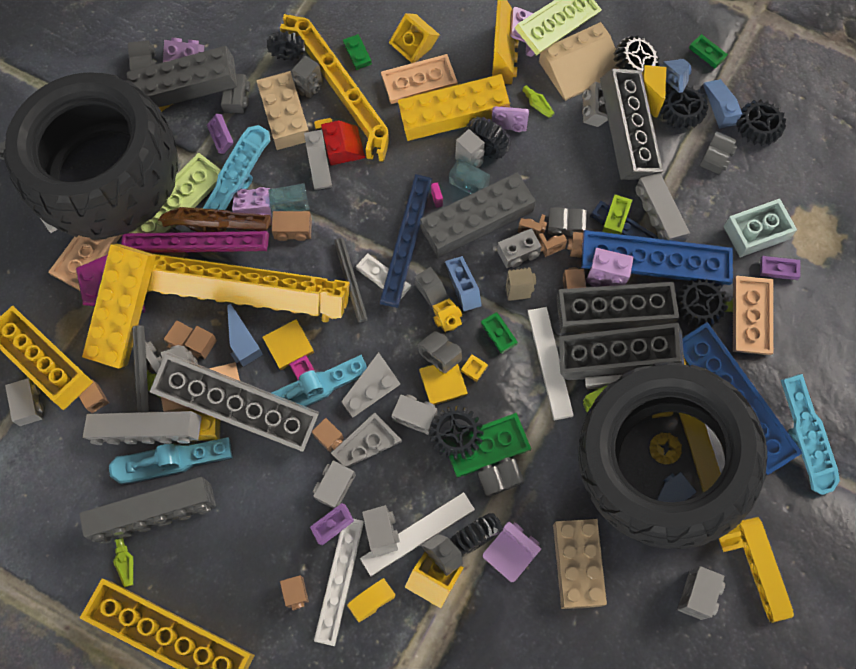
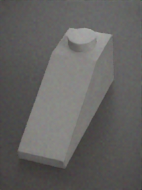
(318, 159)

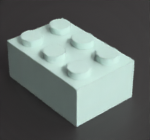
(760, 227)

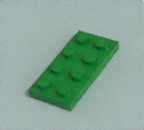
(500, 440)

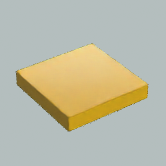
(288, 344)
(443, 386)

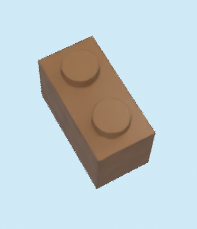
(291, 225)

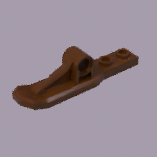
(213, 220)

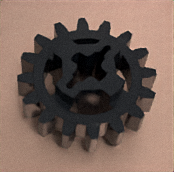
(285, 45)

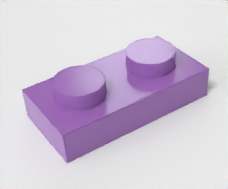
(220, 133)
(780, 267)
(332, 524)

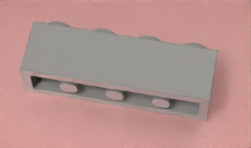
(661, 208)

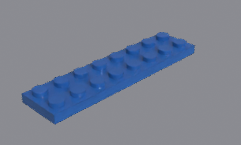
(664, 257)
(707, 351)

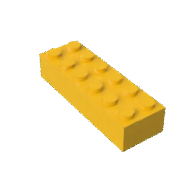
(452, 106)
(118, 305)
(40, 359)

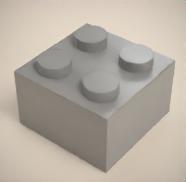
(701, 593)

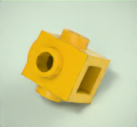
(447, 315)

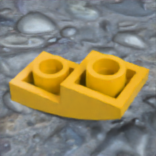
(370, 600)

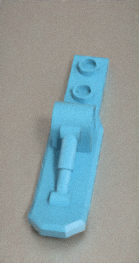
(238, 166)
(319, 385)
(810, 436)
(167, 460)

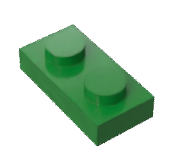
(708, 51)
(357, 52)
(499, 332)

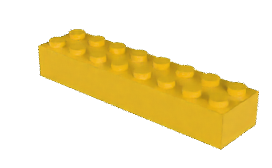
(160, 631)

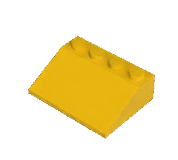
(504, 45)

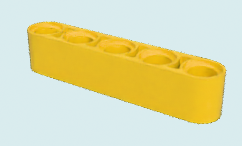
(765, 570)

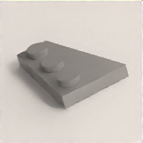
(371, 386)
(365, 442)

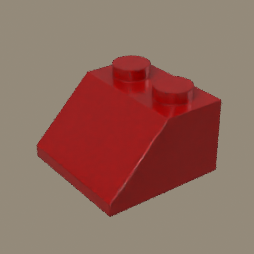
(342, 142)

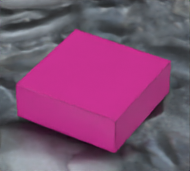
(436, 194)
(301, 366)

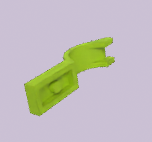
(617, 215)

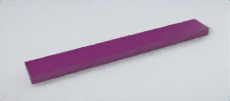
(197, 241)

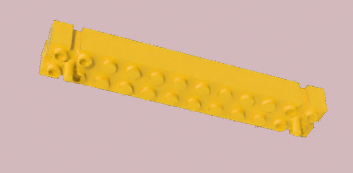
(249, 286)

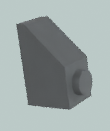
(430, 287)
(443, 553)

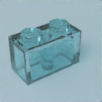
(468, 177)
(289, 198)

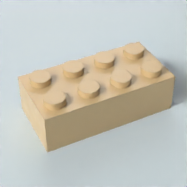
(283, 110)
(579, 564)

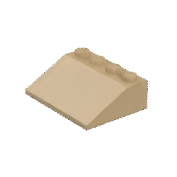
(579, 60)

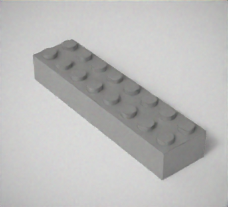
(234, 401)

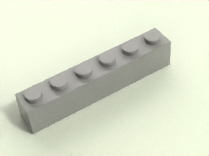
(142, 427)

